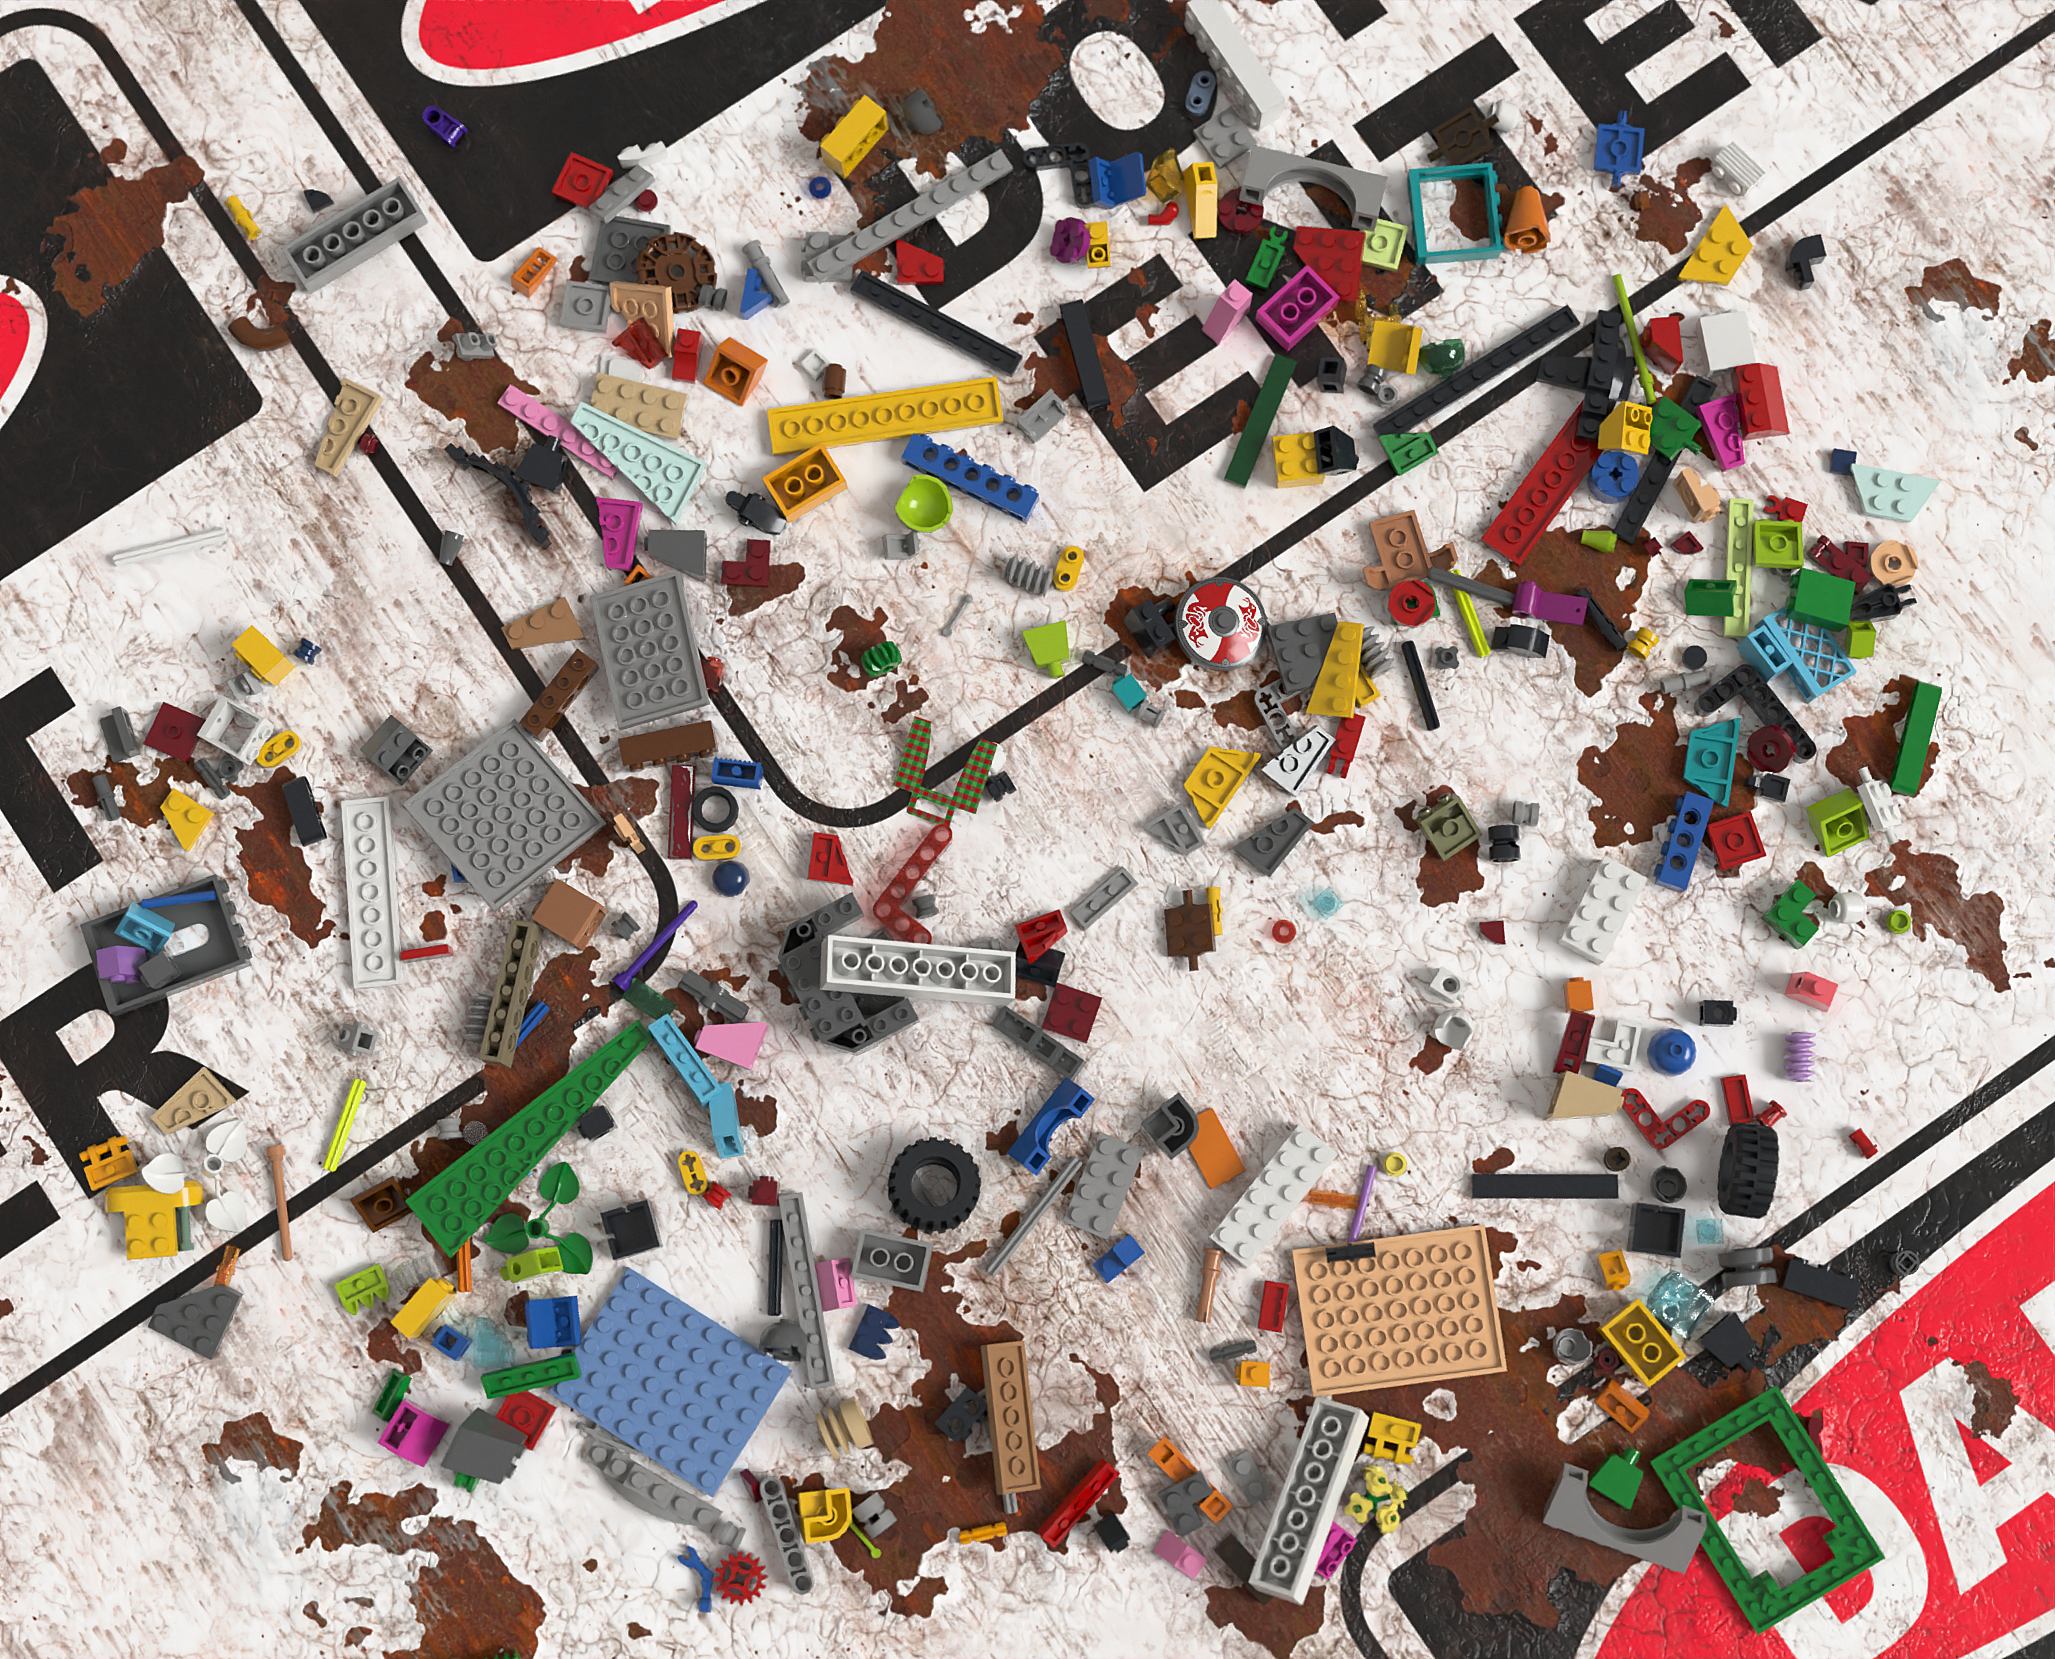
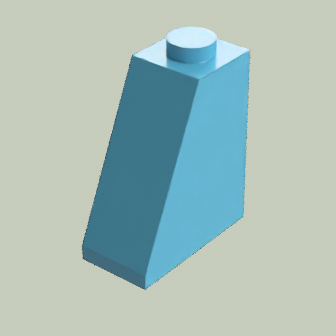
(726, 1123)

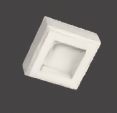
(814, 363)

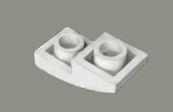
(633, 156)

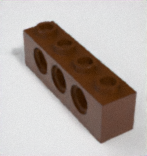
(559, 695)

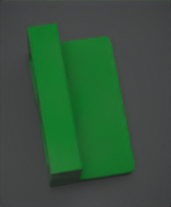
(1710, 597)

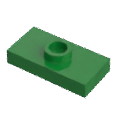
(391, 1395)

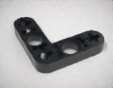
(1075, 164)

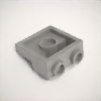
(818, 243)

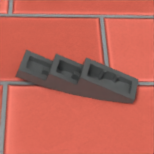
(1038, 1043)

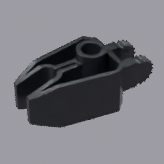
(756, 512)
(1883, 603)

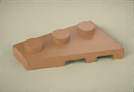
(544, 626)

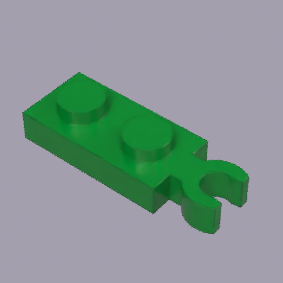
(1266, 261)

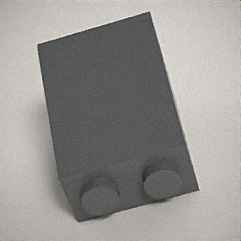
(485, 1448)

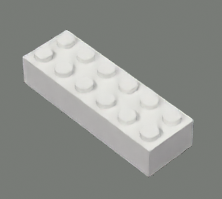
(1235, 62)
(1273, 1196)

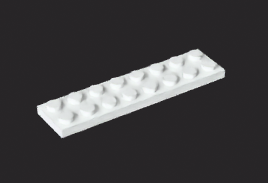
(372, 893)

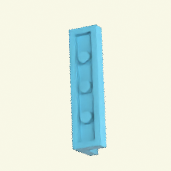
(684, 1060)

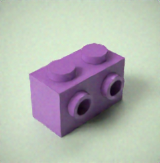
(120, 963)

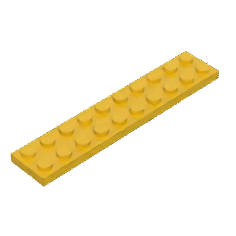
(885, 416)

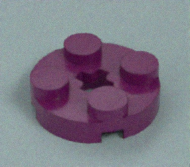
(1061, 247)

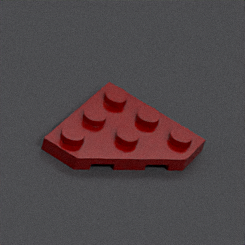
(1333, 256)

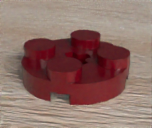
(1239, 223)
(1779, 740)

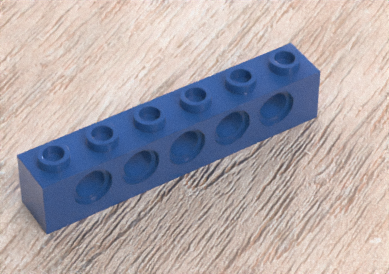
(1019, 509)

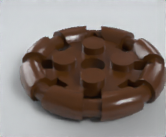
(677, 258)

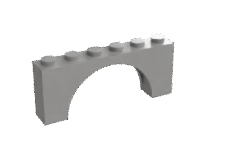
(1273, 168)
(1665, 1545)

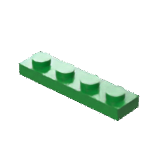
(531, 1375)

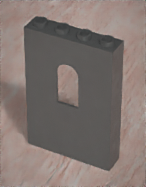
(218, 957)

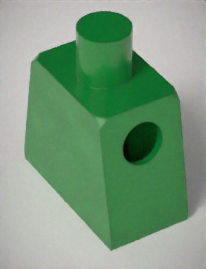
(1618, 1477)

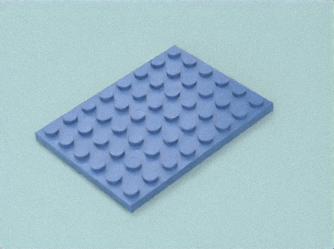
(671, 1382)

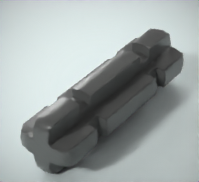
(1104, 663)
(212, 779)
(1233, 1351)

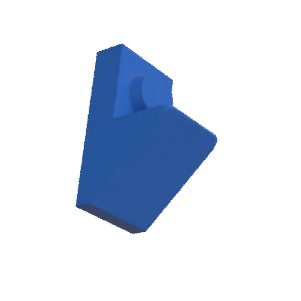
(753, 300)
(1118, 1258)

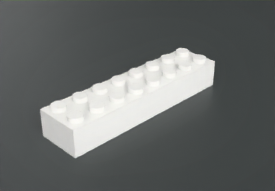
(917, 970)
(1309, 1500)

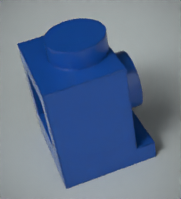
(441, 1338)

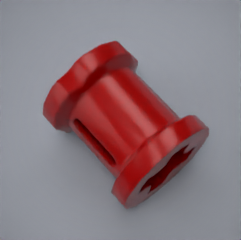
(1775, 1108)

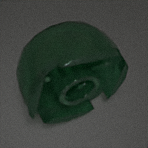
(1443, 357)

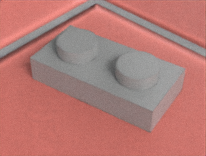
(1249, 1477)

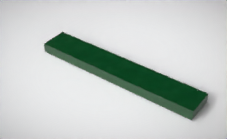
(1260, 421)

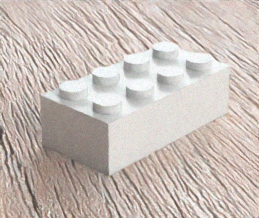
(1602, 910)

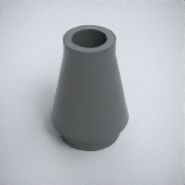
(450, 547)

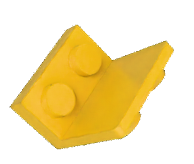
(1395, 346)

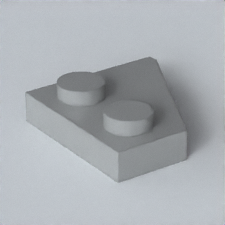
(1177, 830)

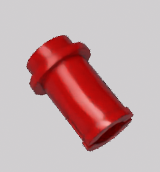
(1863, 1143)

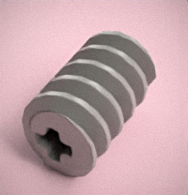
(1028, 574)
(1373, 654)
(478, 1019)

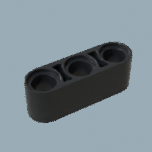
(304, 811)

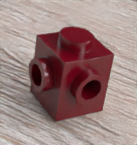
(764, 1192)

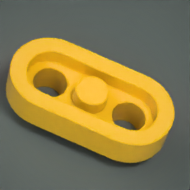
(1068, 567)
(279, 749)
(717, 847)

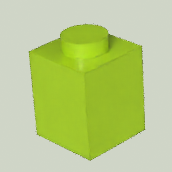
(1860, 639)

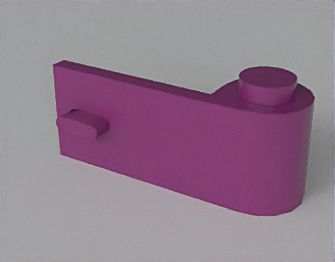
(1548, 606)

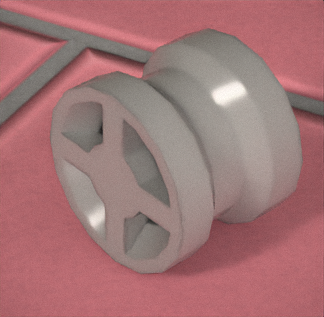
(449, 1128)
(732, 1535)

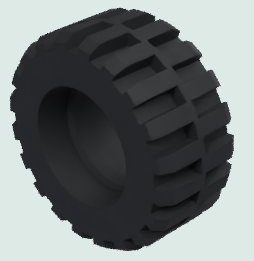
(934, 1153)
(1748, 1170)

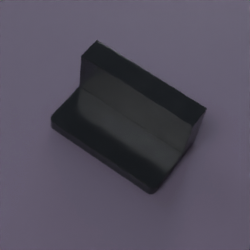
(1043, 969)

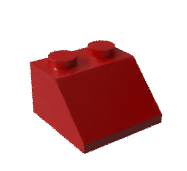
(1663, 343)

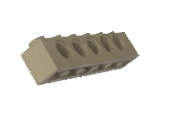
(511, 994)

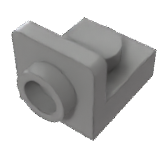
(244, 685)

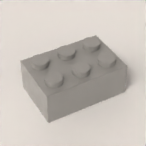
(892, 1260)

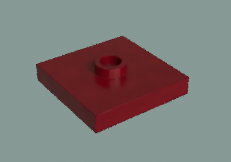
(174, 732)

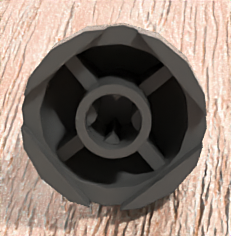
(921, 114)
(784, 1341)

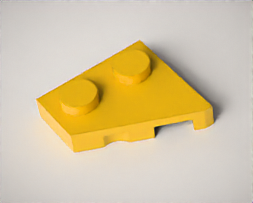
(185, 817)

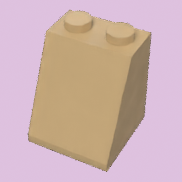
(1582, 1098)

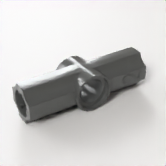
(714, 996)

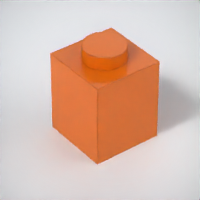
(1578, 995)

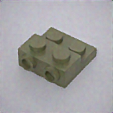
(1448, 825)

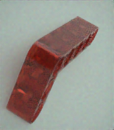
(910, 885)

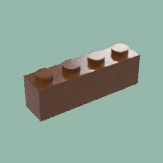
(668, 745)

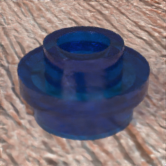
(820, 194)

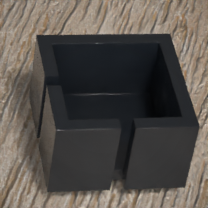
(633, 1230)
(1656, 1232)

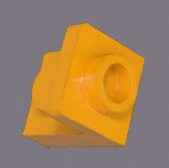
(1614, 1270)
(1253, 1373)

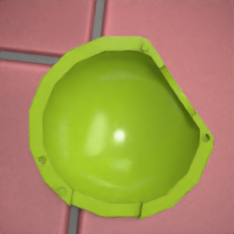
(924, 504)

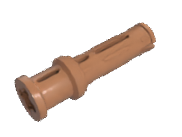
(1210, 1272)

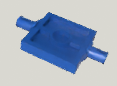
(1618, 149)

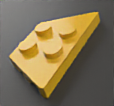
(1718, 252)
(1218, 780)

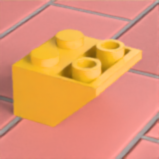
(1626, 429)

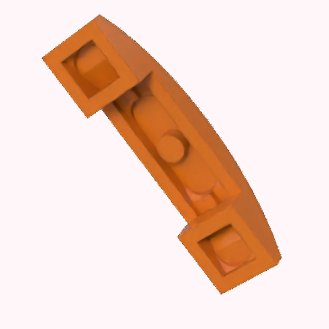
(1178, 1468)

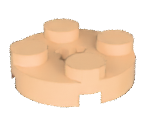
(1897, 552)

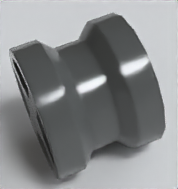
(925, 906)
(626, 926)

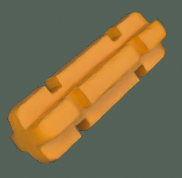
(982, 1533)

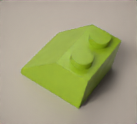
(1838, 822)

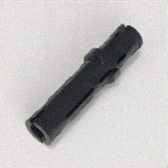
(1603, 623)

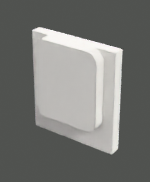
(622, 367)

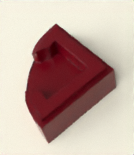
(1687, 545)
(1857, 551)
(1493, 931)
(751, 1484)

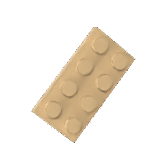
(640, 404)

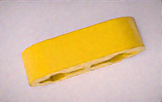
(687, 1174)

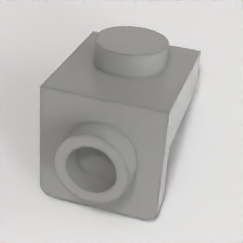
(901, 545)

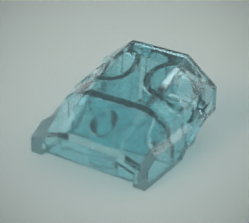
(1679, 1303)

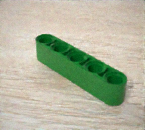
(1915, 738)

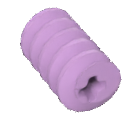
(1799, 1056)

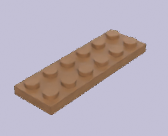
(1010, 1417)

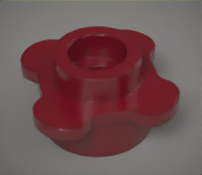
(1652, 546)

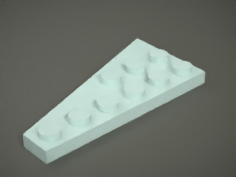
(652, 466)

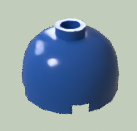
(1671, 1052)

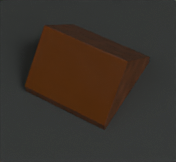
(382, 1203)

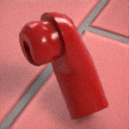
(1165, 217)

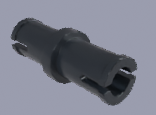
(1350, 1252)

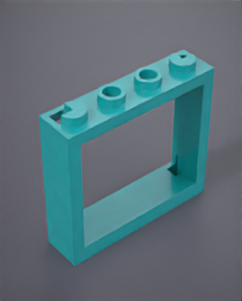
(1449, 173)

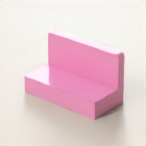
(836, 1284)

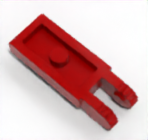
(1346, 742)

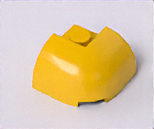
(824, 1514)

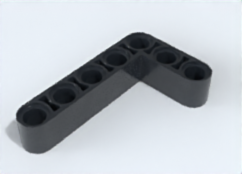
(1760, 707)

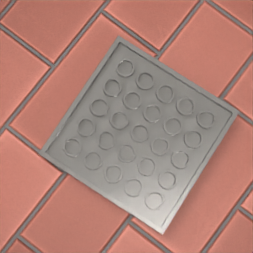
(504, 815)

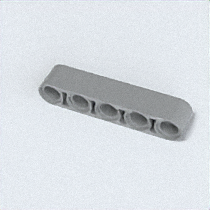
(785, 1547)

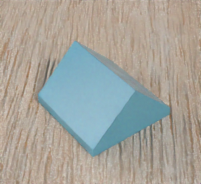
(145, 928)

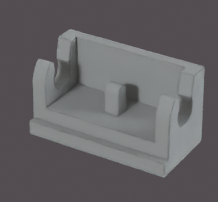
(1042, 416)

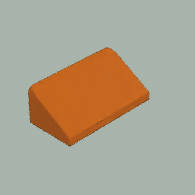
(1622, 1406)

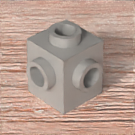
(357, 1039)

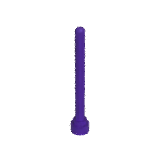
(624, 978)

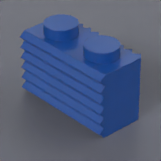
(737, 773)

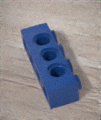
(1700, 809)

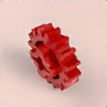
(745, 1588)

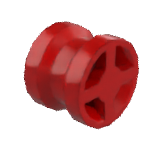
(716, 1195)

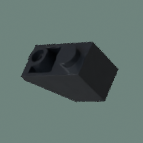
(1112, 1532)

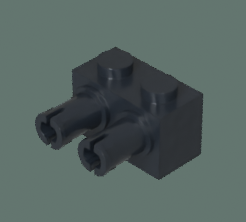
(1149, 627)

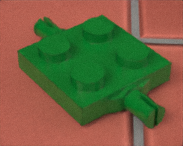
(1672, 429)

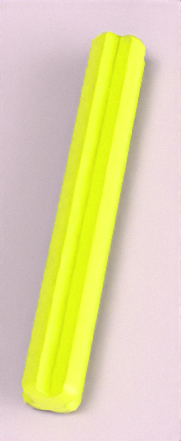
(1471, 621)
(344, 1124)

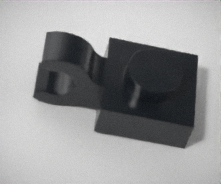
(1772, 786)

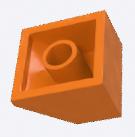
(735, 371)

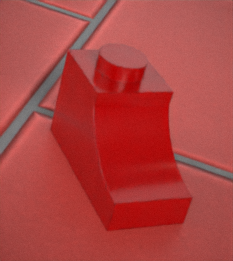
(687, 355)

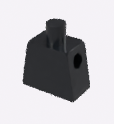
(1334, 452)
(544, 465)
(1729, 1343)

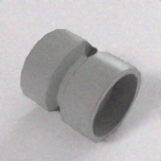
(869, 1507)

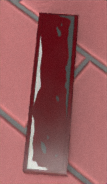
(681, 814)

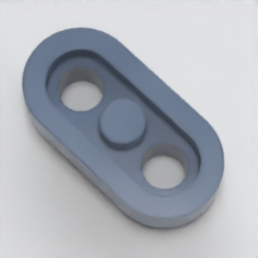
(1200, 92)

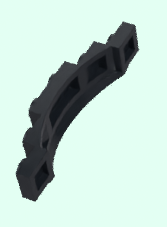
(1604, 376)
(519, 489)

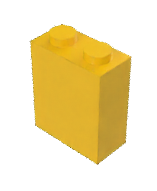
(424, 1307)

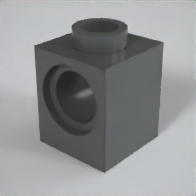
(159, 971)

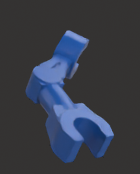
(705, 1573)

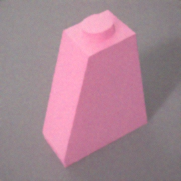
(1228, 312)
(732, 1042)

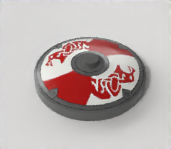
(1220, 624)

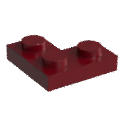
(753, 571)

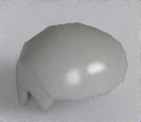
(1572, 1346)

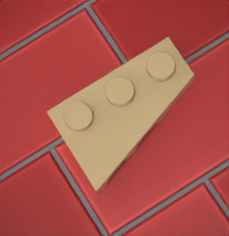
(193, 1102)

